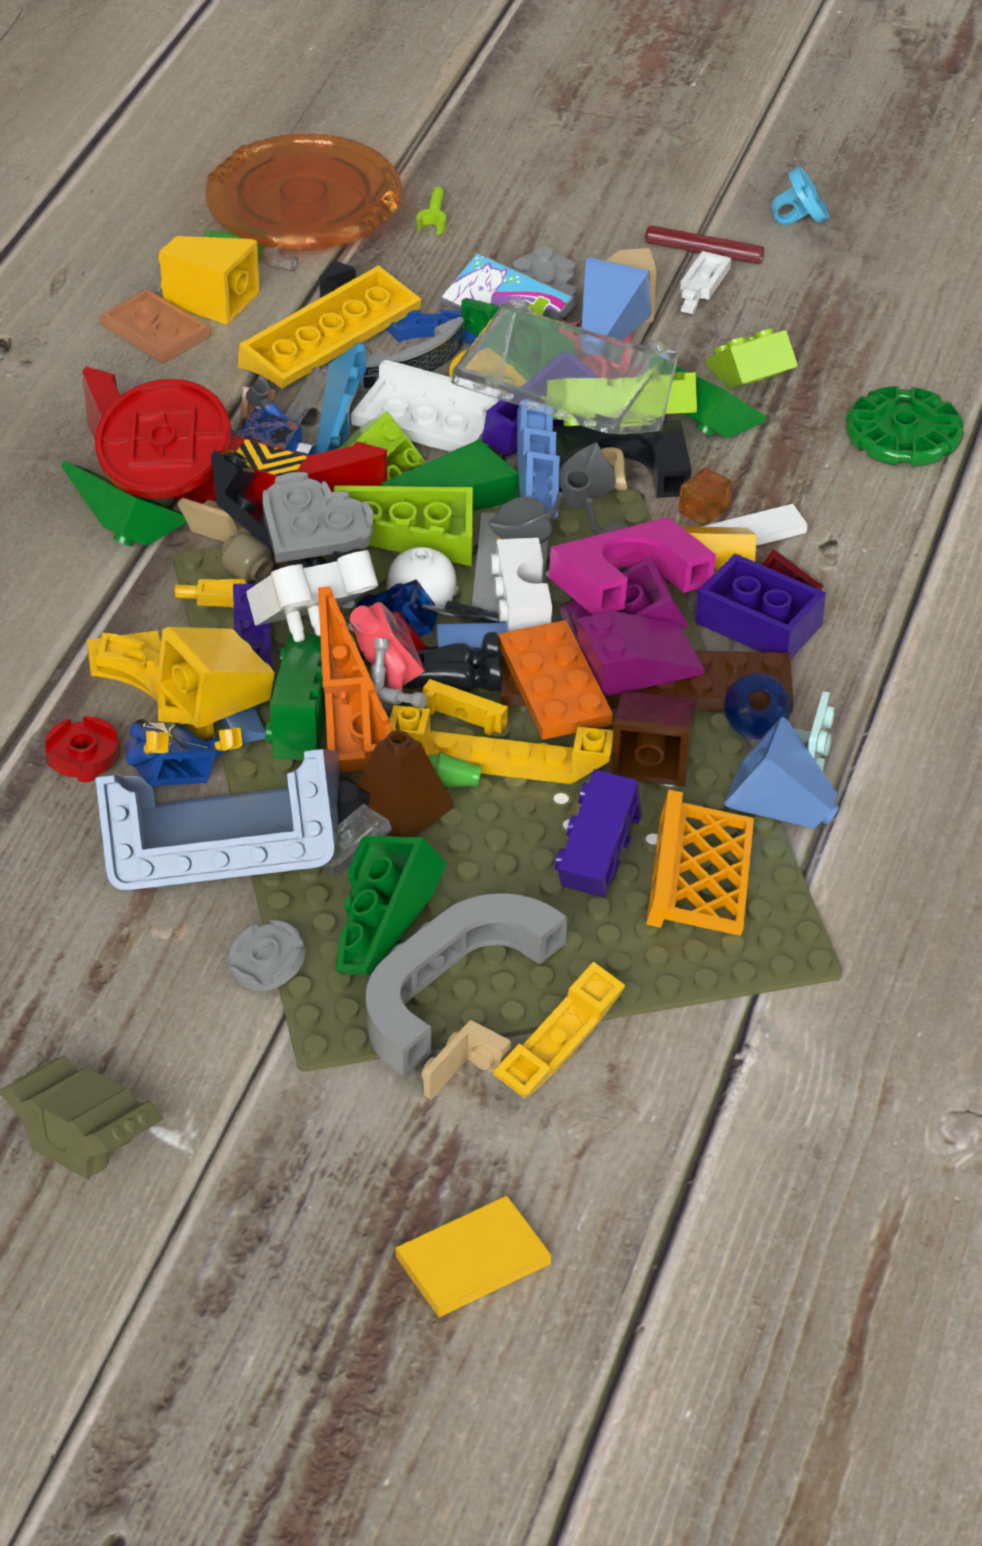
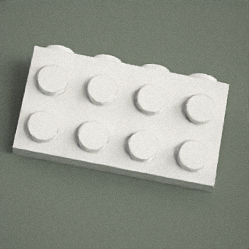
(425, 406)

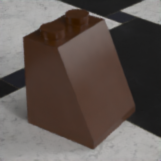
(653, 738)

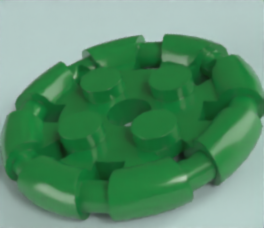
(905, 432)

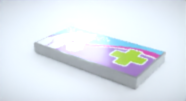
(497, 283)

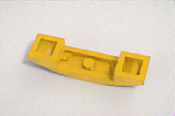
(561, 1032)

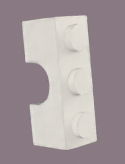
(519, 583)

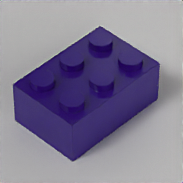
(760, 607)

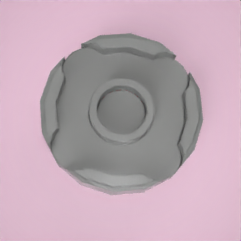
(266, 955)

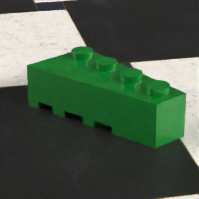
(297, 700)

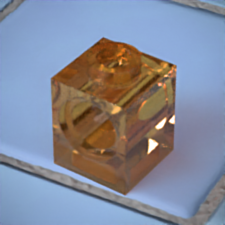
(705, 496)

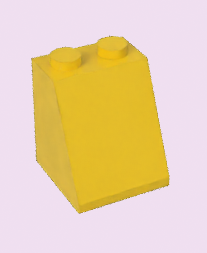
(210, 275)
(211, 673)

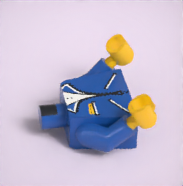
(173, 754)

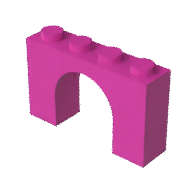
(589, 565)

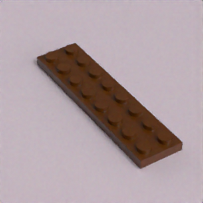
(709, 690)

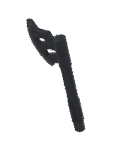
(463, 611)

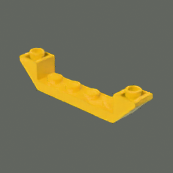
(509, 757)

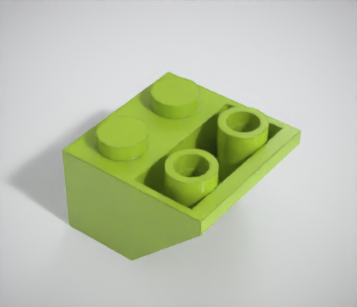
(752, 358)
(387, 434)

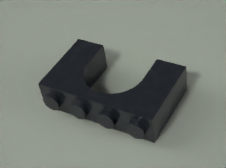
(660, 451)

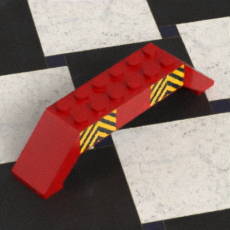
(345, 466)

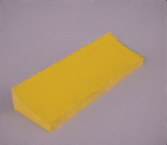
(327, 327)

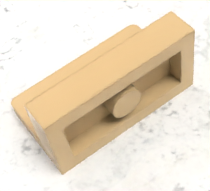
(209, 520)

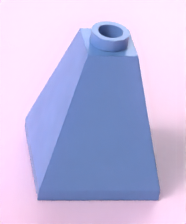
(615, 298)
(783, 781)

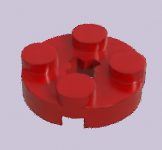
(87, 762)

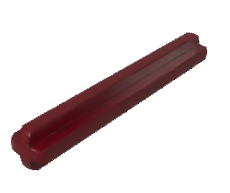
(699, 243)

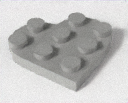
(549, 269)
(313, 521)

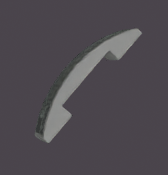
(428, 355)

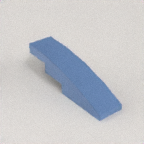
(537, 457)

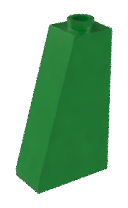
(469, 466)

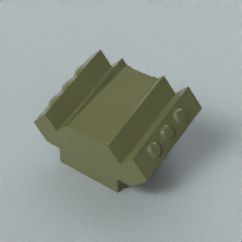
(77, 1114)

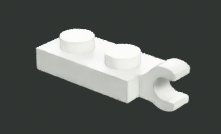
(703, 279)

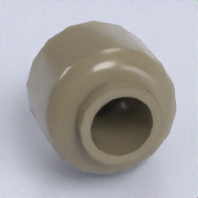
(247, 558)

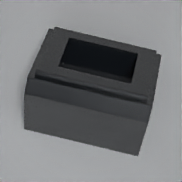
(350, 799)

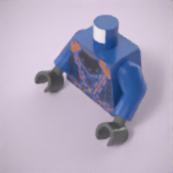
(270, 424)

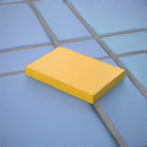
(473, 1256)

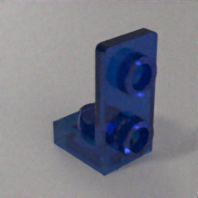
(408, 599)

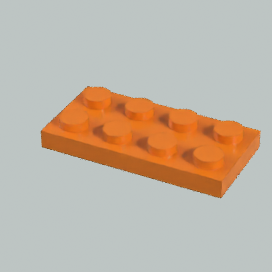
(554, 679)

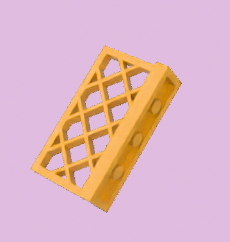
(670, 853)

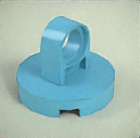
(802, 197)

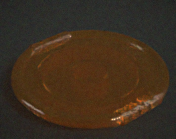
(303, 191)

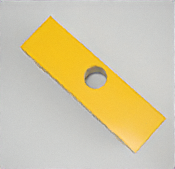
(466, 706)

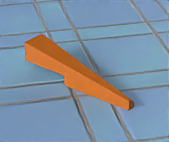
(351, 703)

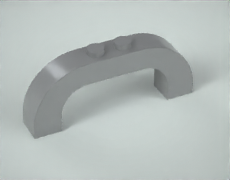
(473, 923)

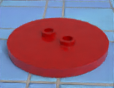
(162, 438)

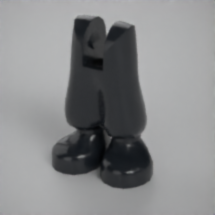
(460, 666)

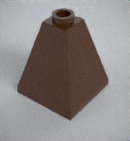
(404, 785)

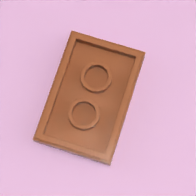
(155, 325)

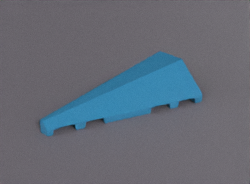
(341, 386)

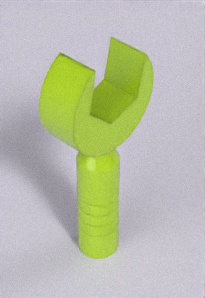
(433, 214)

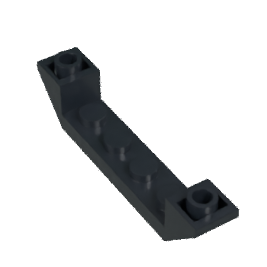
(230, 481)

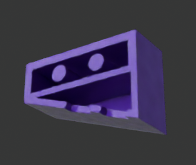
(599, 833)

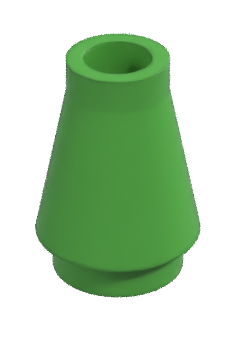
(455, 771)

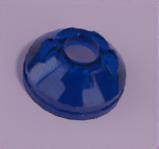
(747, 720)

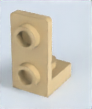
(471, 1043)

